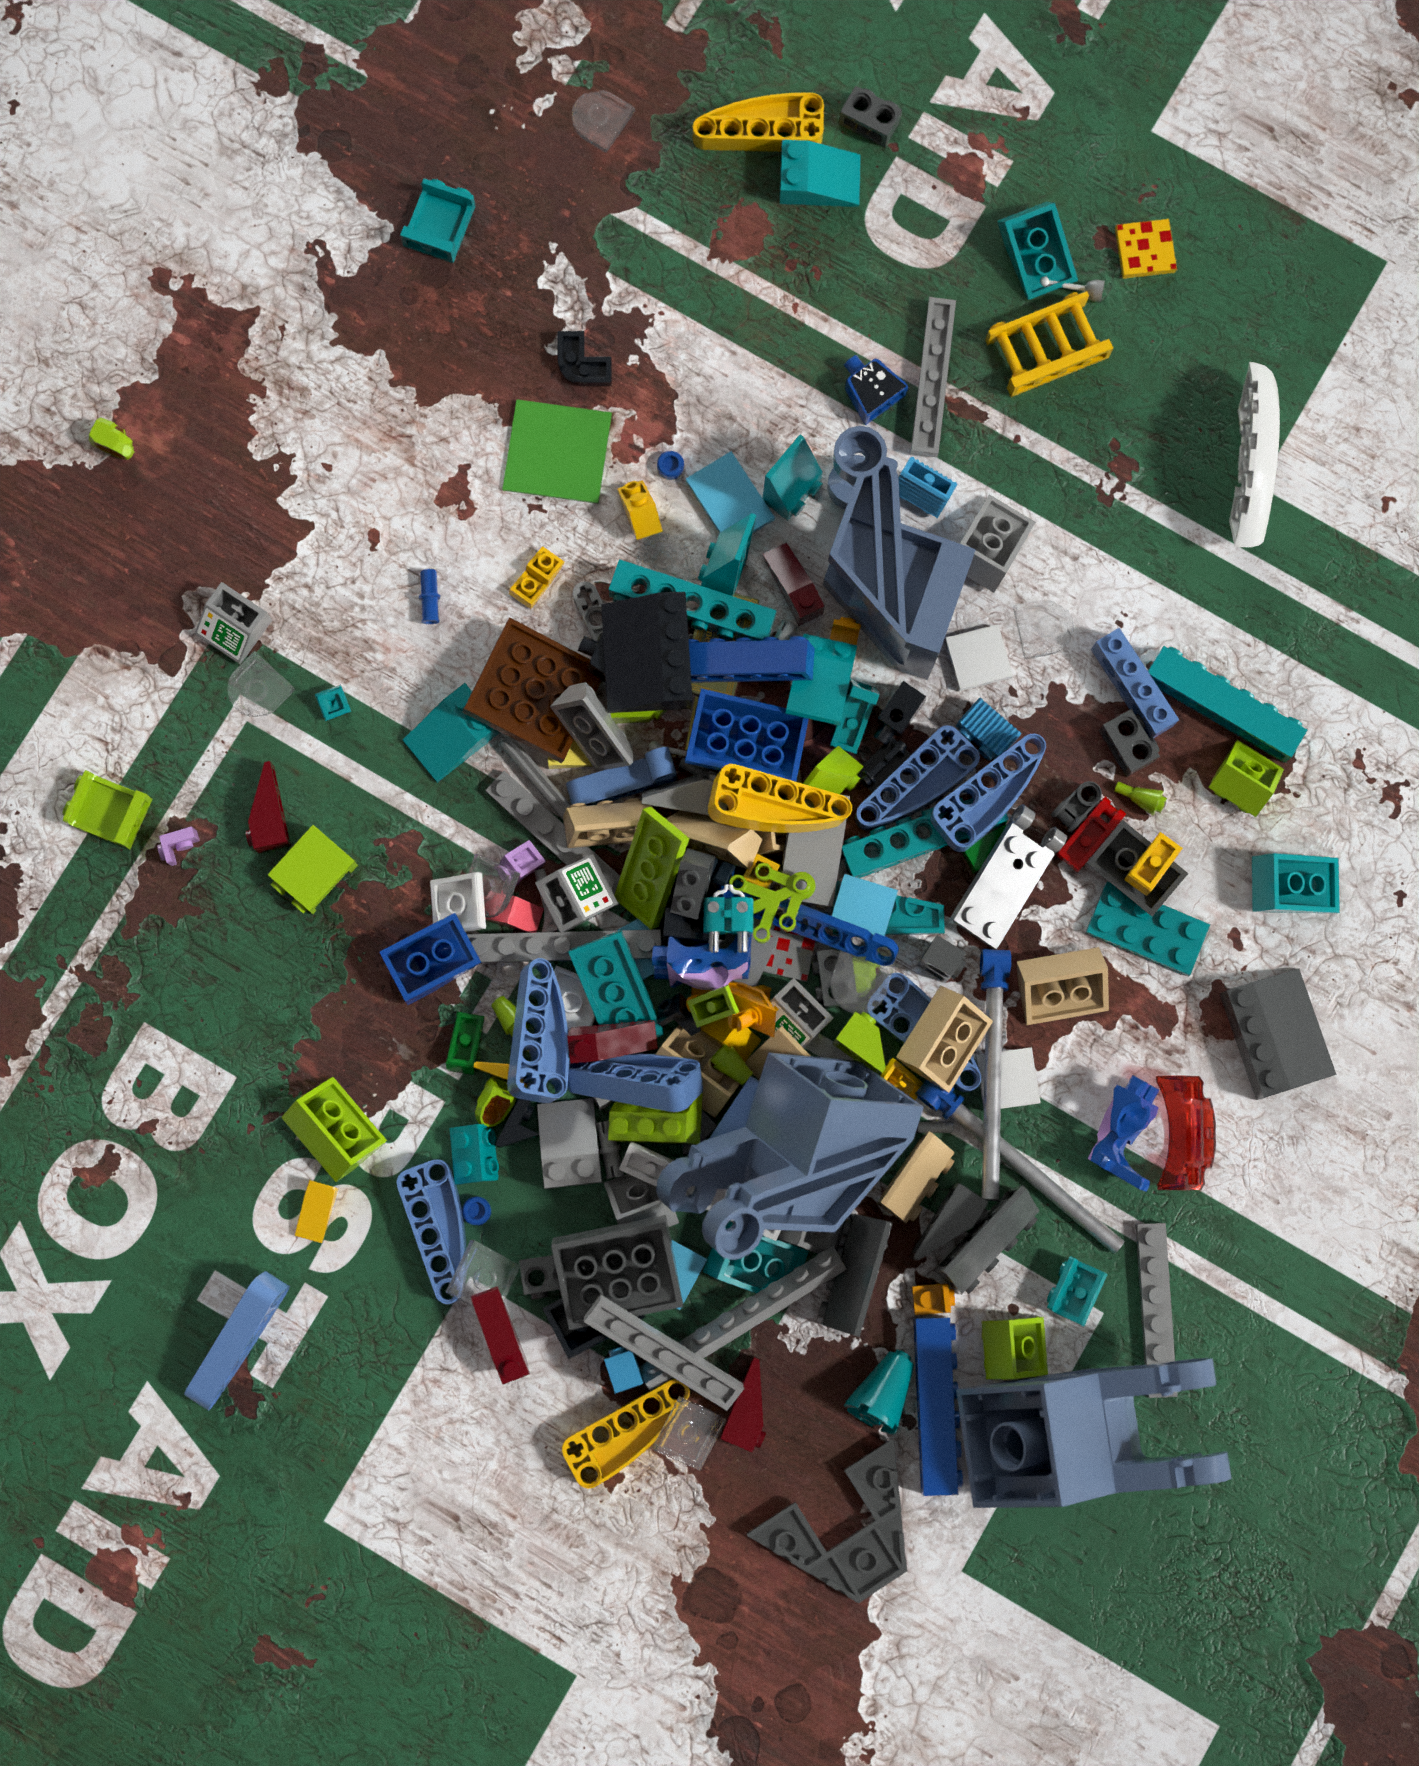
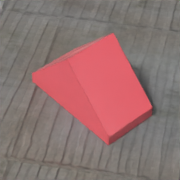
(519, 916)

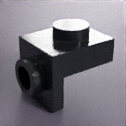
(676, 1009)

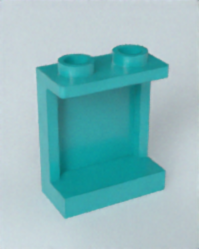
(439, 220)

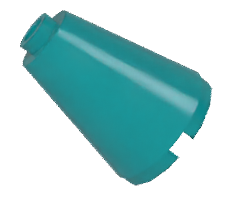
(883, 1393)

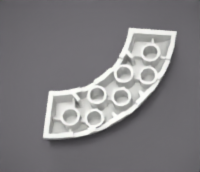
(1257, 456)

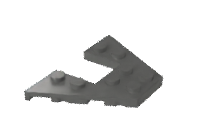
(865, 1558)

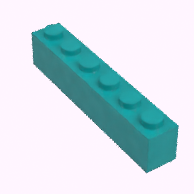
(1226, 704)

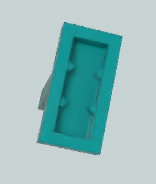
(855, 716)

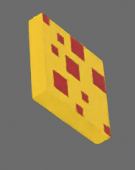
(1145, 248)

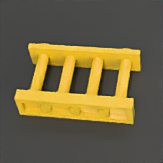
(1046, 369)

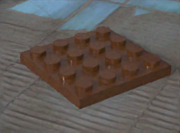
(522, 683)

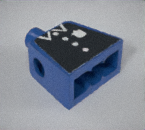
(872, 387)

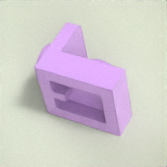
(180, 839)
(524, 860)

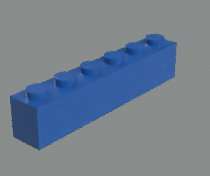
(751, 660)
(936, 1406)

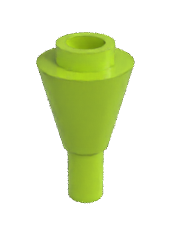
(1148, 799)

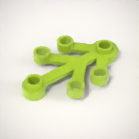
(771, 899)

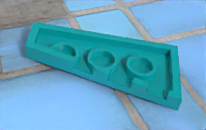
(910, 916)

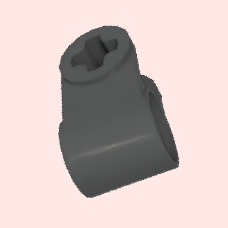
(1074, 808)

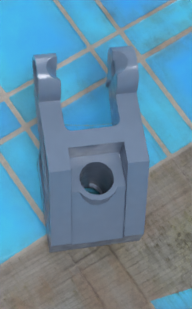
(885, 572)
(804, 1158)
(1076, 1436)

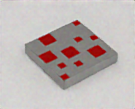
(791, 955)

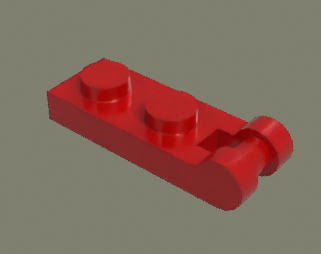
(1090, 835)

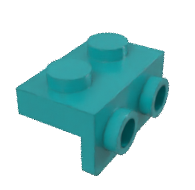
(474, 1154)
(1076, 1291)

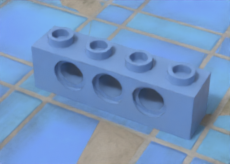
(1134, 683)

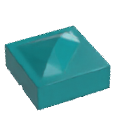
(333, 702)

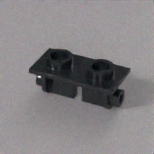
(883, 764)

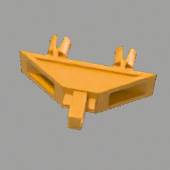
(753, 1007)

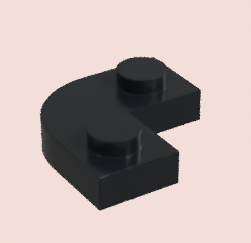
(577, 367)

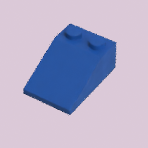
(430, 958)

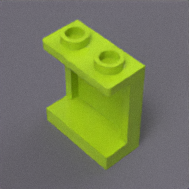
(106, 809)
(311, 870)

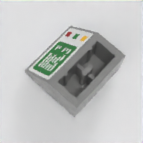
(232, 623)
(576, 893)
(799, 1013)

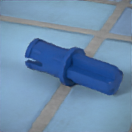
(429, 596)

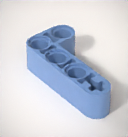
(621, 782)

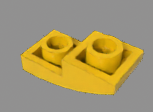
(536, 577)

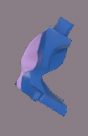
(700, 967)
(1122, 1123)

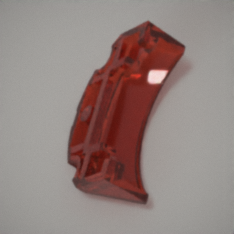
(1190, 1133)

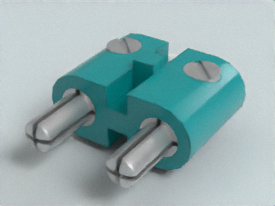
(728, 916)

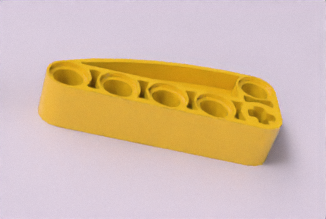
(764, 114)
(766, 809)
(623, 1443)

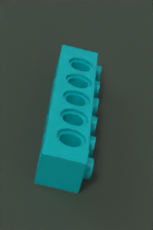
(761, 617)
(860, 865)

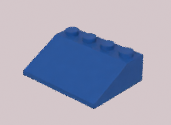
(745, 734)

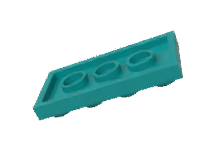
(1164, 938)
(613, 981)

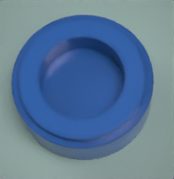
(670, 465)
(476, 1211)

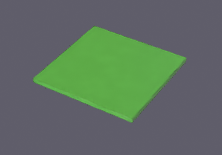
(557, 451)

